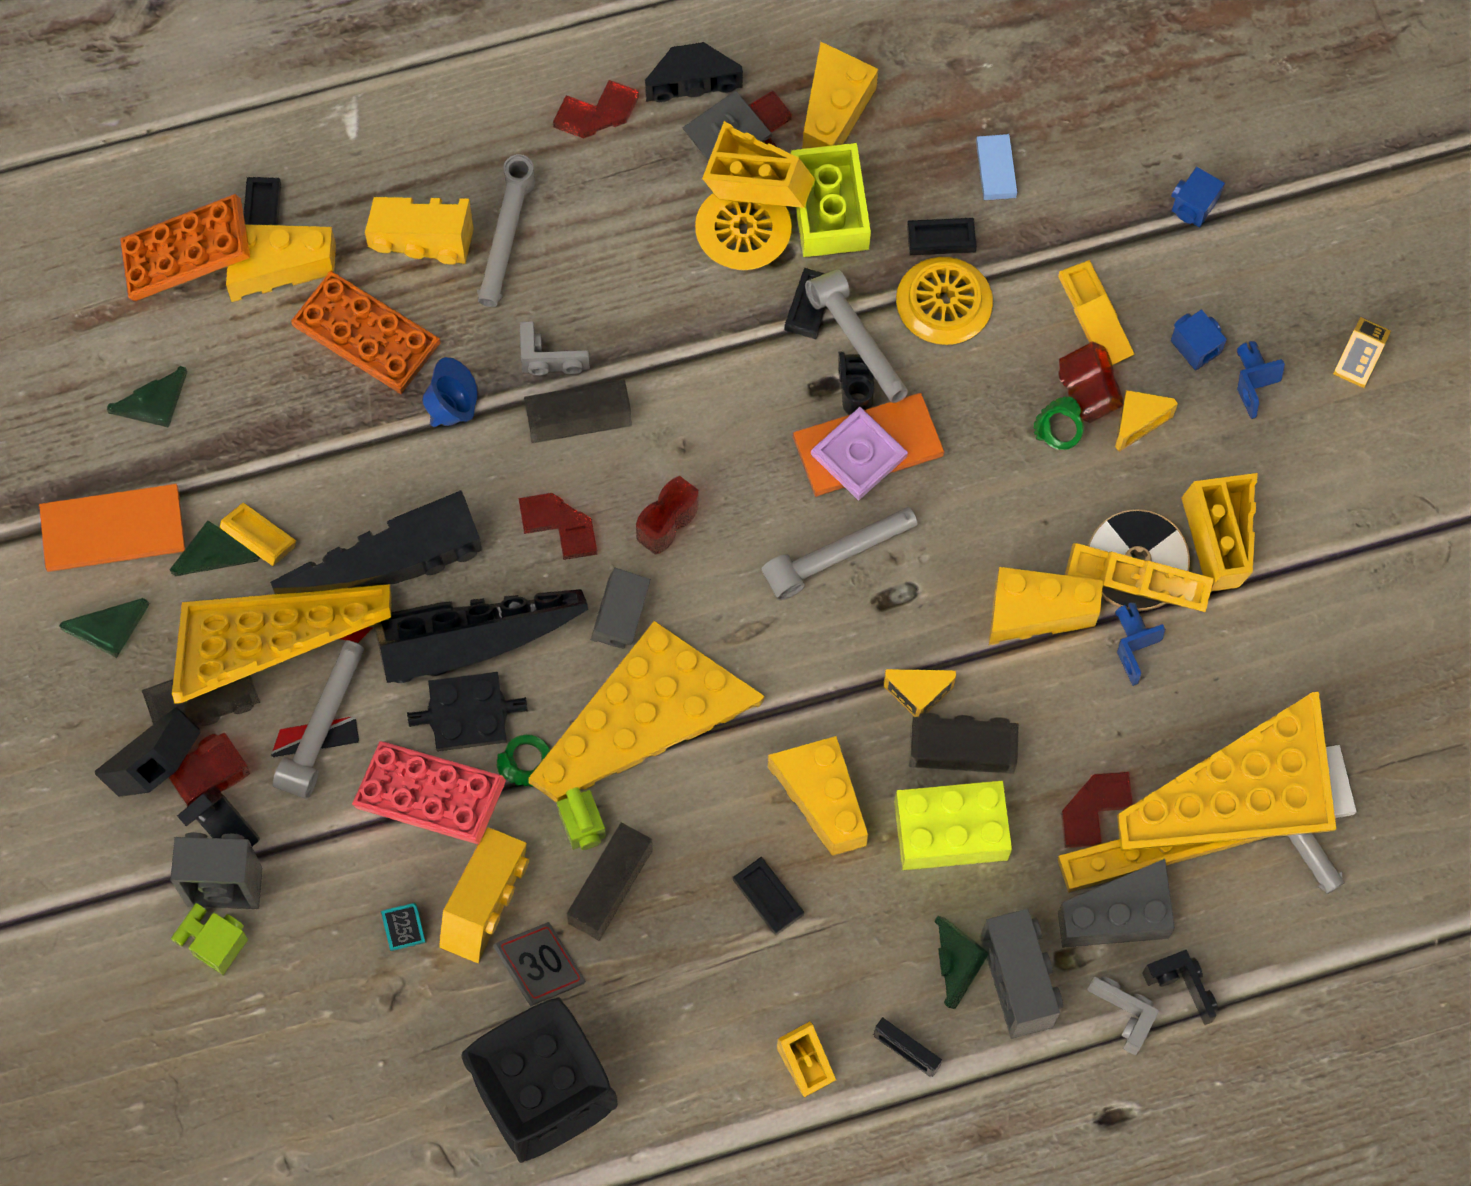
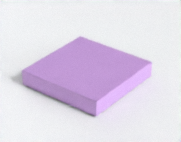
(859, 453)

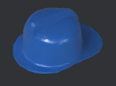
(450, 394)

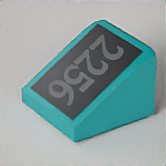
(403, 926)

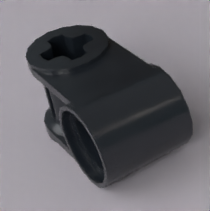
(855, 378)

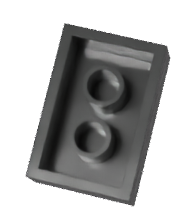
(216, 871)
(1021, 973)

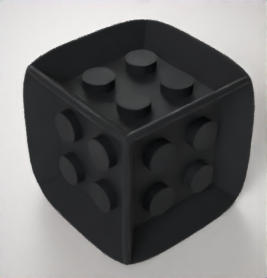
(540, 1079)

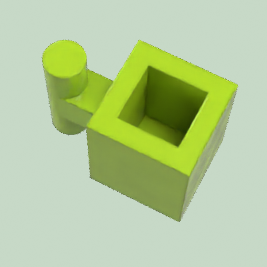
(581, 819)
(215, 942)

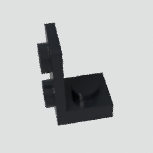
(217, 816)
(1166, 972)

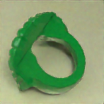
(1067, 406)
(508, 767)

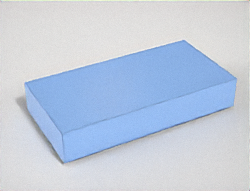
(996, 167)

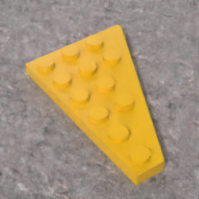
(248, 634)
(647, 704)
(1253, 788)

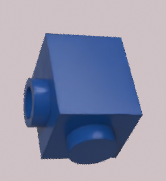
(1196, 196)
(1198, 338)

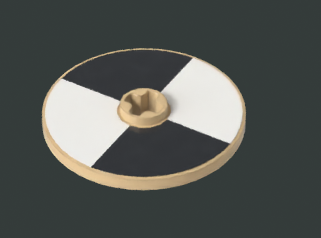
(1140, 534)

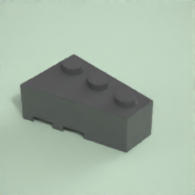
(1120, 911)

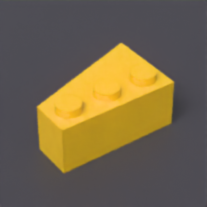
(837, 97)
(756, 172)
(421, 229)
(281, 257)
(1222, 527)
(1042, 603)
(823, 792)
(482, 894)

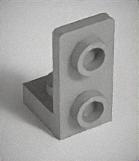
(540, 363)
(1138, 1005)

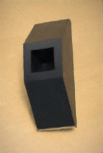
(692, 72)
(150, 756)

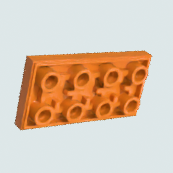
(185, 247)
(365, 332)
(904, 421)
(112, 527)

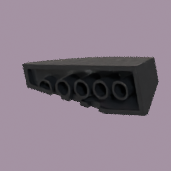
(411, 546)
(449, 637)

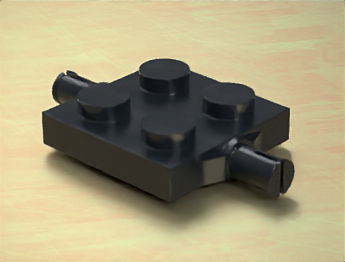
(467, 711)

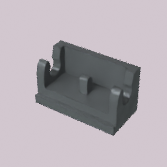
(620, 608)

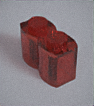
(1091, 381)
(661, 519)
(211, 764)

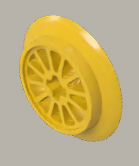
(708, 219)
(943, 331)

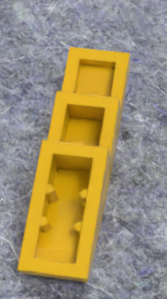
(1140, 577)

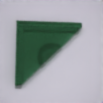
(153, 401)
(212, 550)
(108, 627)
(959, 960)

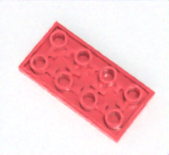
(429, 792)

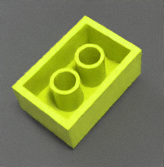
(836, 208)
(952, 825)

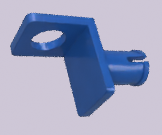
(1256, 375)
(1137, 638)

